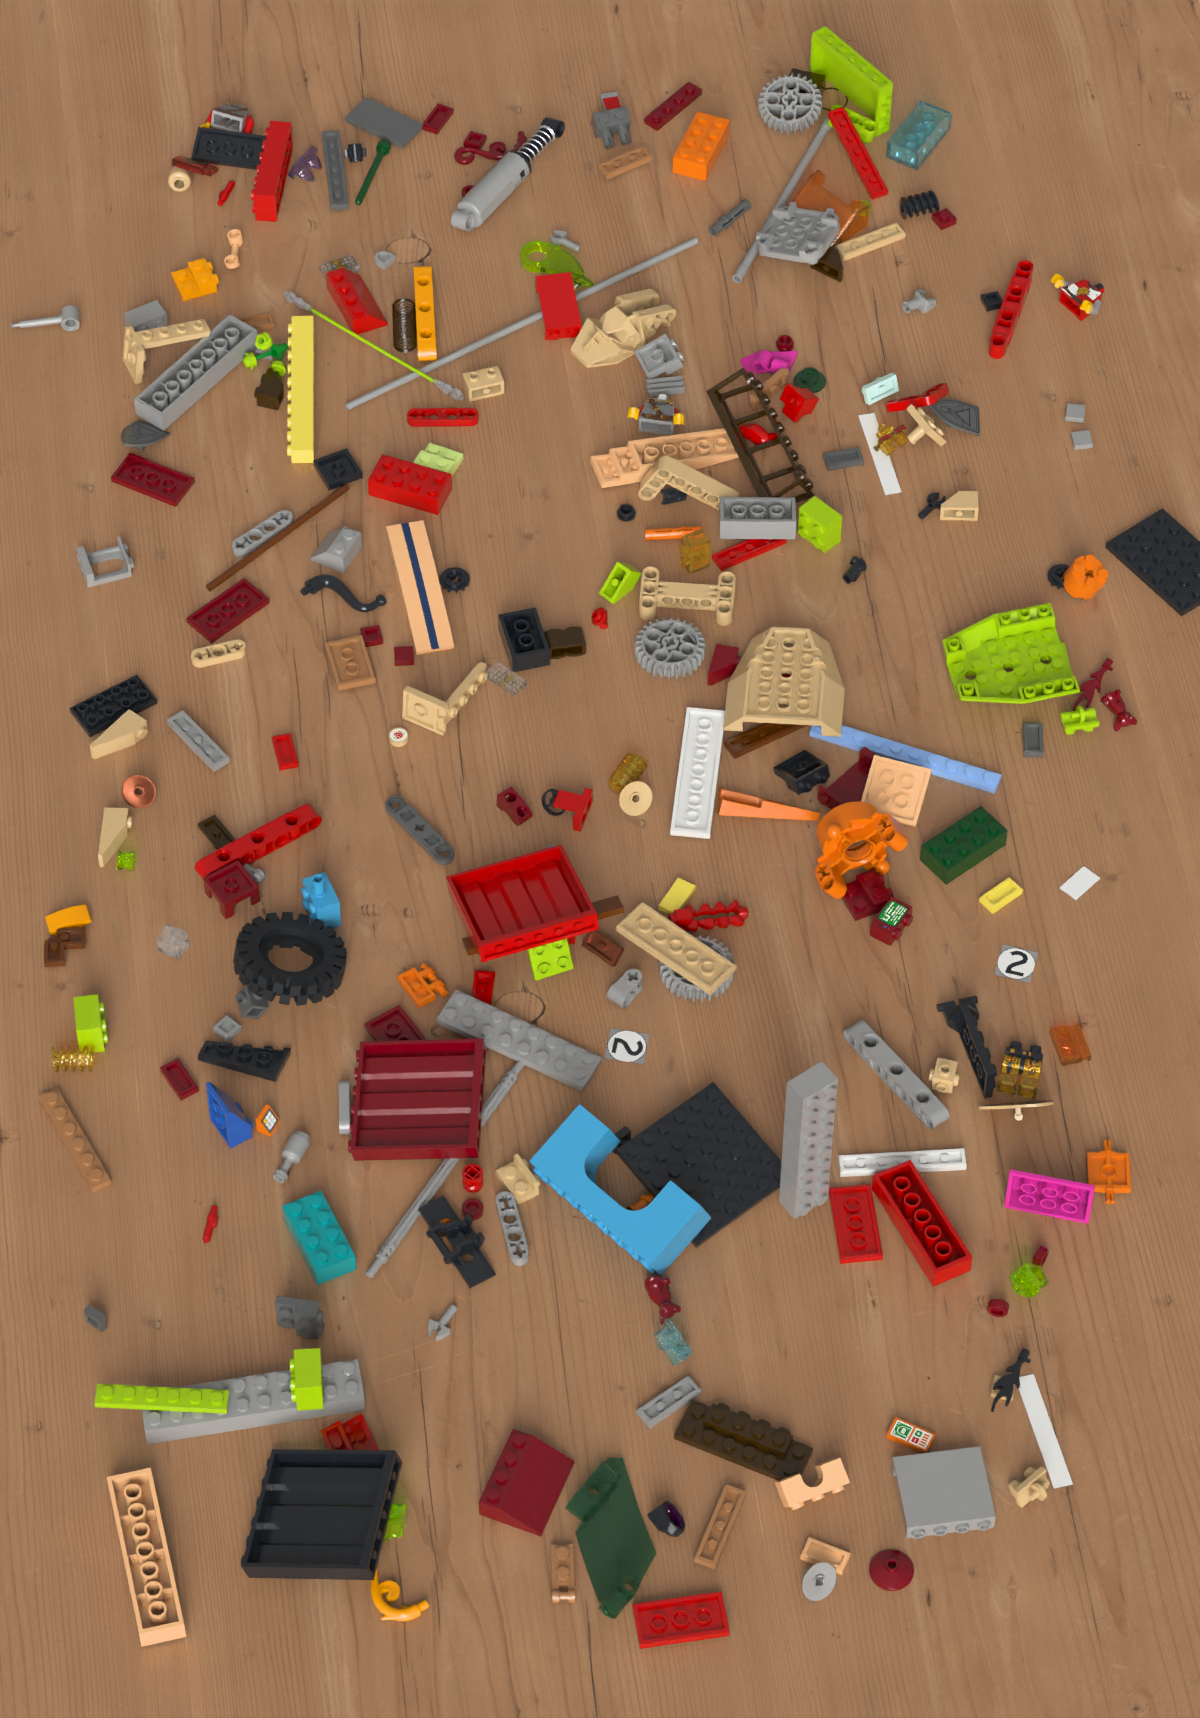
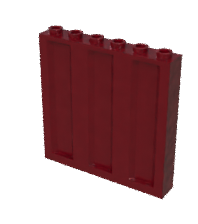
(418, 1099)

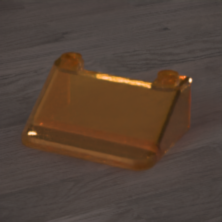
(852, 217)

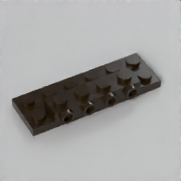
(743, 1440)

